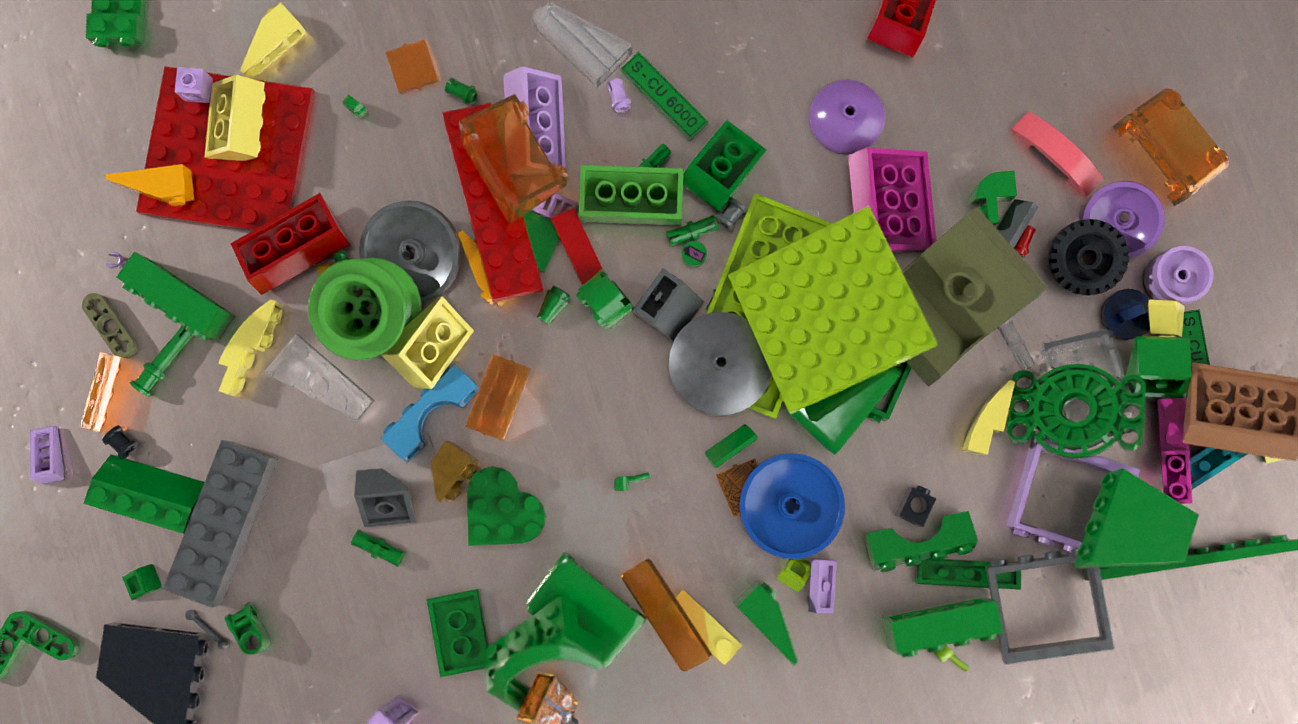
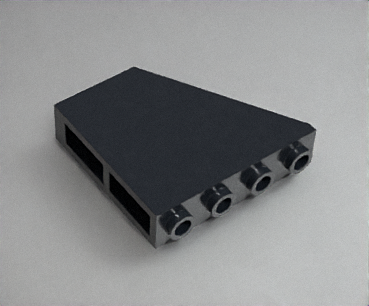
(154, 670)

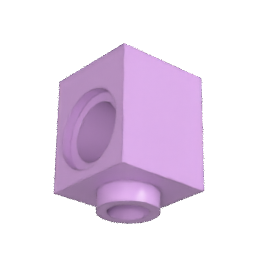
(193, 84)

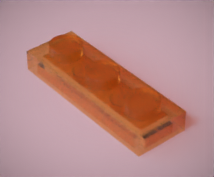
(100, 392)

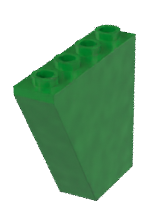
(1135, 526)

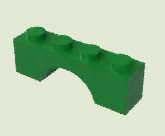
(889, 550)

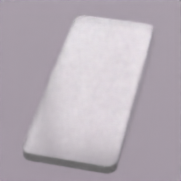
(341, 473)

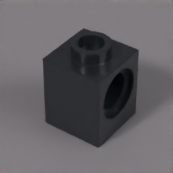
(906, 512)

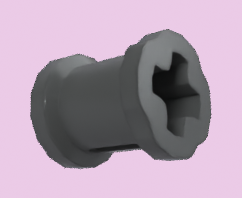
(731, 214)

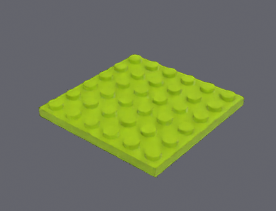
(831, 310)

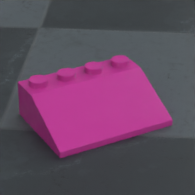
(898, 193)

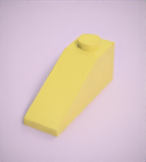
(273, 37)
(716, 637)

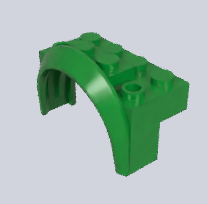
(541, 638)

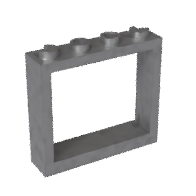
(1056, 649)

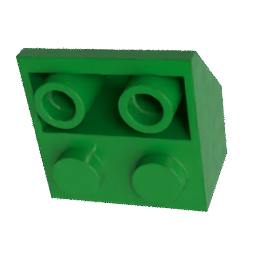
(1162, 364)

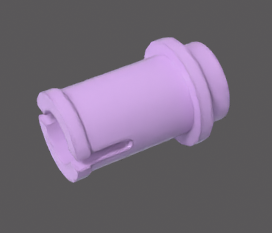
(618, 95)

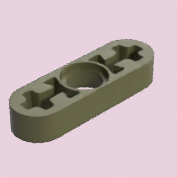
(99, 320)

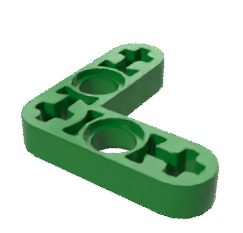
(29, 635)

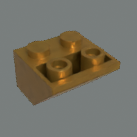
(450, 469)

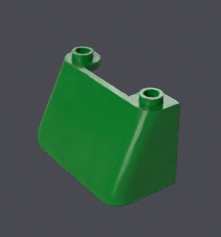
(840, 415)
(597, 606)

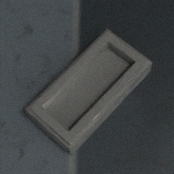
(1016, 220)

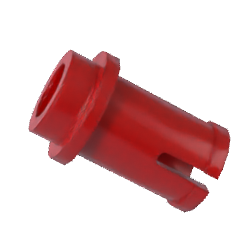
(1024, 241)

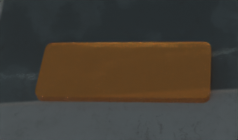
(666, 615)

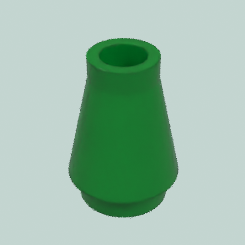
(553, 304)

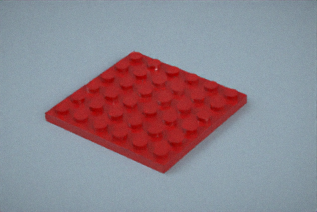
(230, 191)

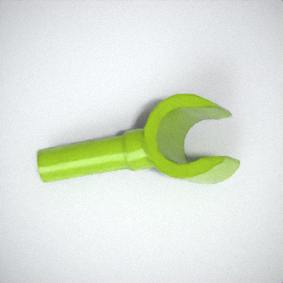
(947, 653)

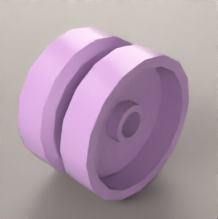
(1179, 275)

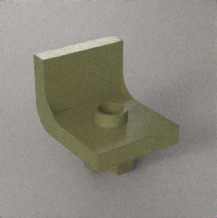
(967, 290)

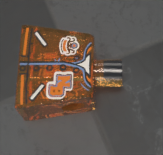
(548, 702)

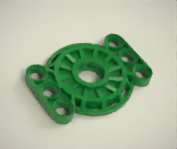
(1077, 383)

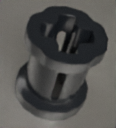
(120, 442)

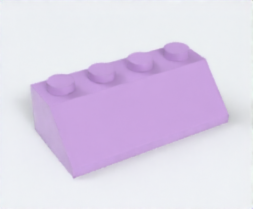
(544, 101)

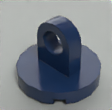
(1126, 313)

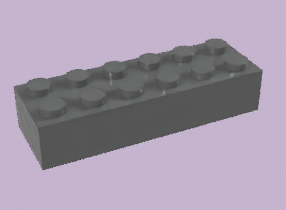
(220, 524)

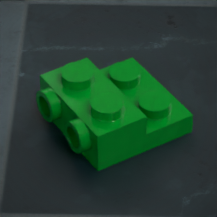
(116, 22)

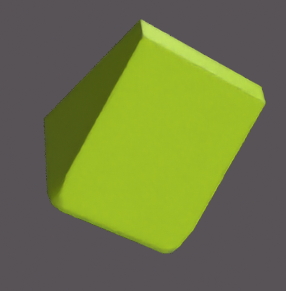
(795, 573)

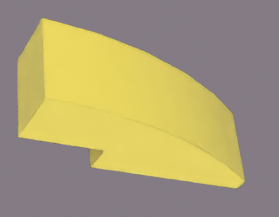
(989, 419)

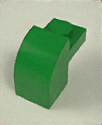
(994, 189)

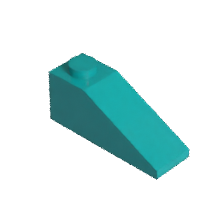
(1211, 462)

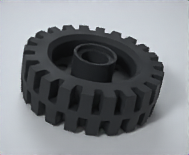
(1109, 261)

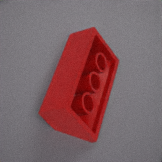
(289, 244)

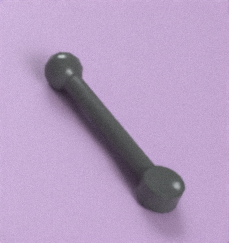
(192, 615)

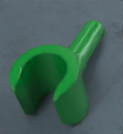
(622, 483)

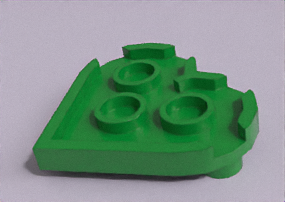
(500, 511)

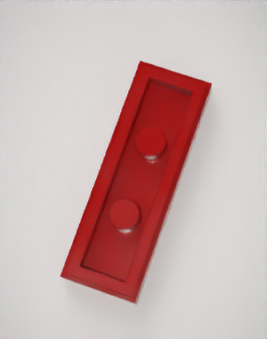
(576, 244)

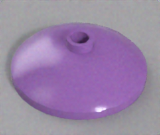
(847, 132)
(1140, 203)

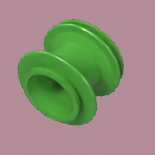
(394, 304)

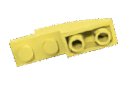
(251, 335)

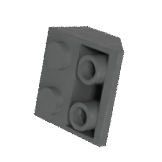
(668, 305)

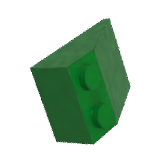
(722, 165)
(765, 613)

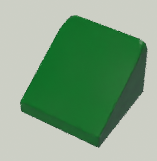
(142, 581)

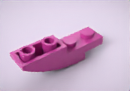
(1174, 453)

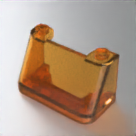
(1175, 143)
(510, 157)

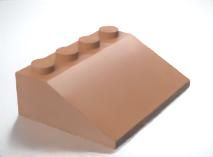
(1242, 411)

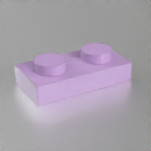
(822, 586)

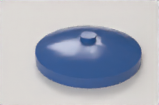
(792, 506)

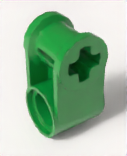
(247, 628)

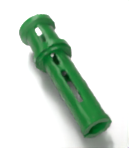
(155, 370)

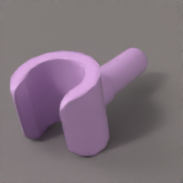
(121, 262)

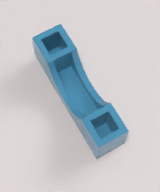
(406, 435)

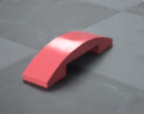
(1059, 151)

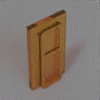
(498, 397)

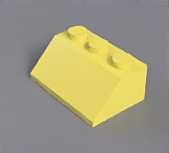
(235, 119)

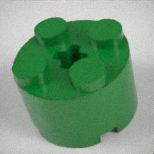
(605, 299)

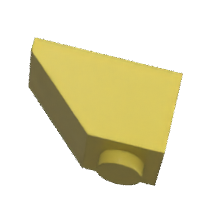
(1166, 318)

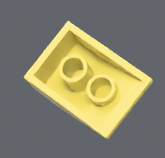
(429, 344)

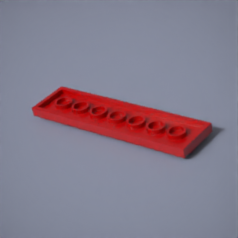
(501, 245)

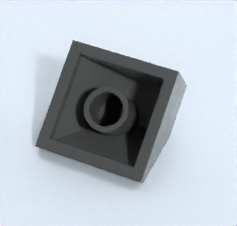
(382, 499)

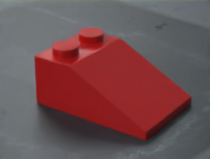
(901, 24)

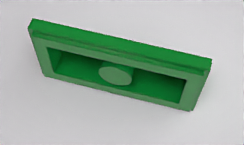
(731, 445)

